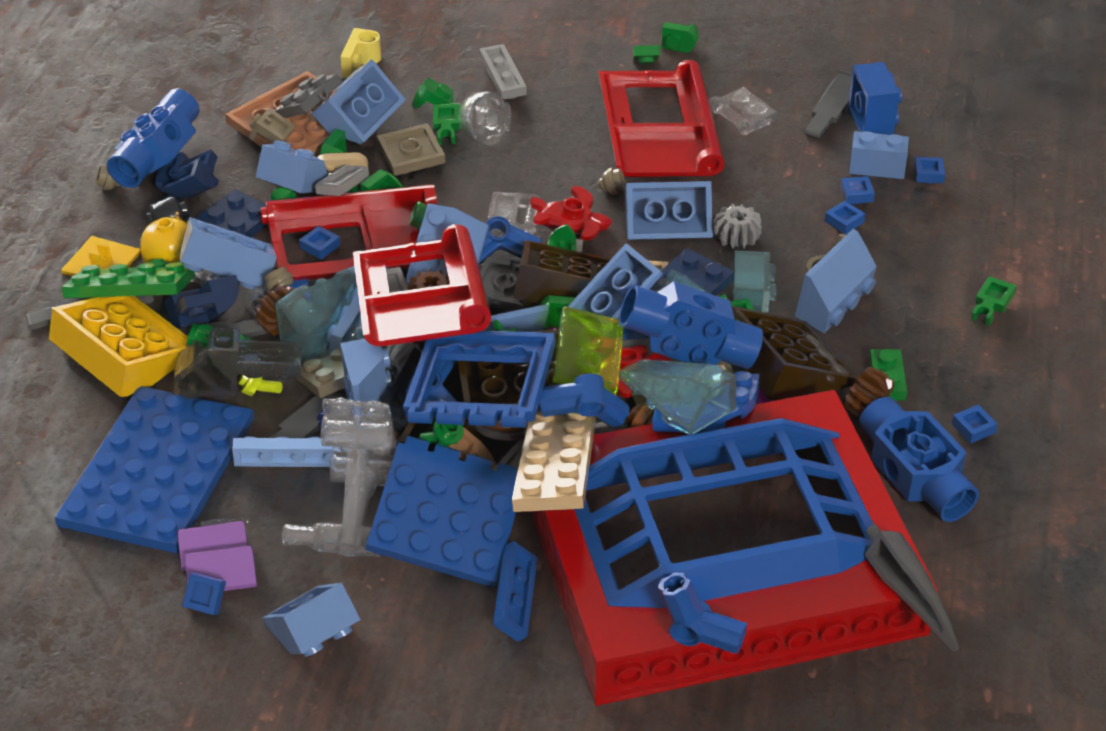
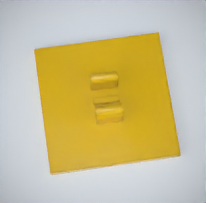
(101, 253)

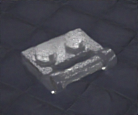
(743, 110)
(508, 206)

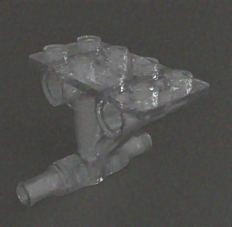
(361, 459)

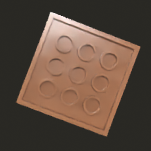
(308, 131)

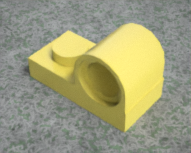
(360, 48)

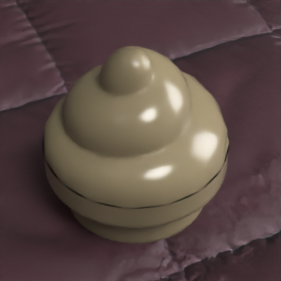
(104, 179)
(612, 181)
(278, 277)

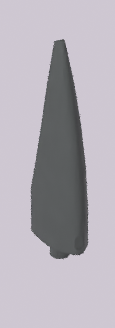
(906, 576)

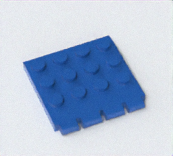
(445, 512)

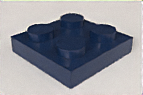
(235, 213)
(701, 270)

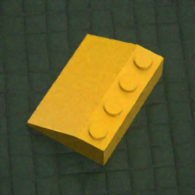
(118, 341)

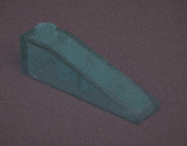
(310, 311)
(683, 392)

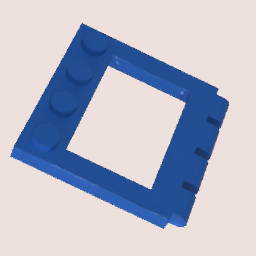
(485, 347)

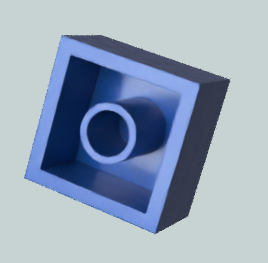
(874, 98)

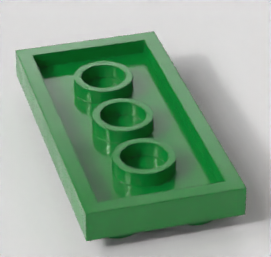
(125, 281)

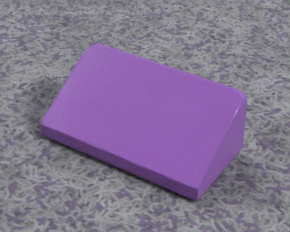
(211, 538)
(229, 564)

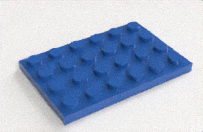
(155, 469)

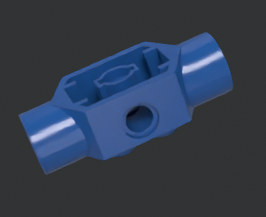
(154, 139)
(690, 325)
(919, 458)

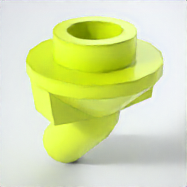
(250, 385)

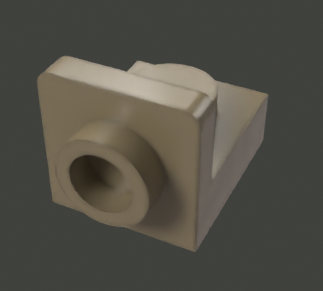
(271, 126)

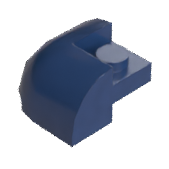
(187, 176)
(202, 304)

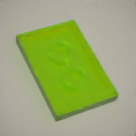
(587, 346)

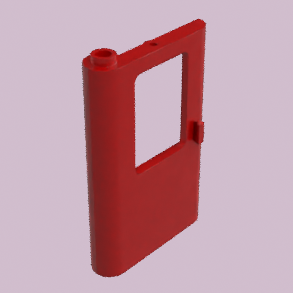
(663, 148)
(378, 213)
(427, 311)

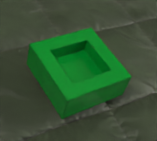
(646, 54)

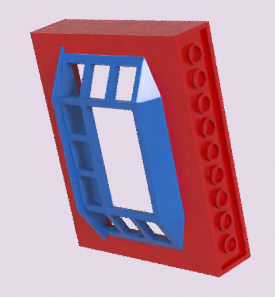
(796, 595)

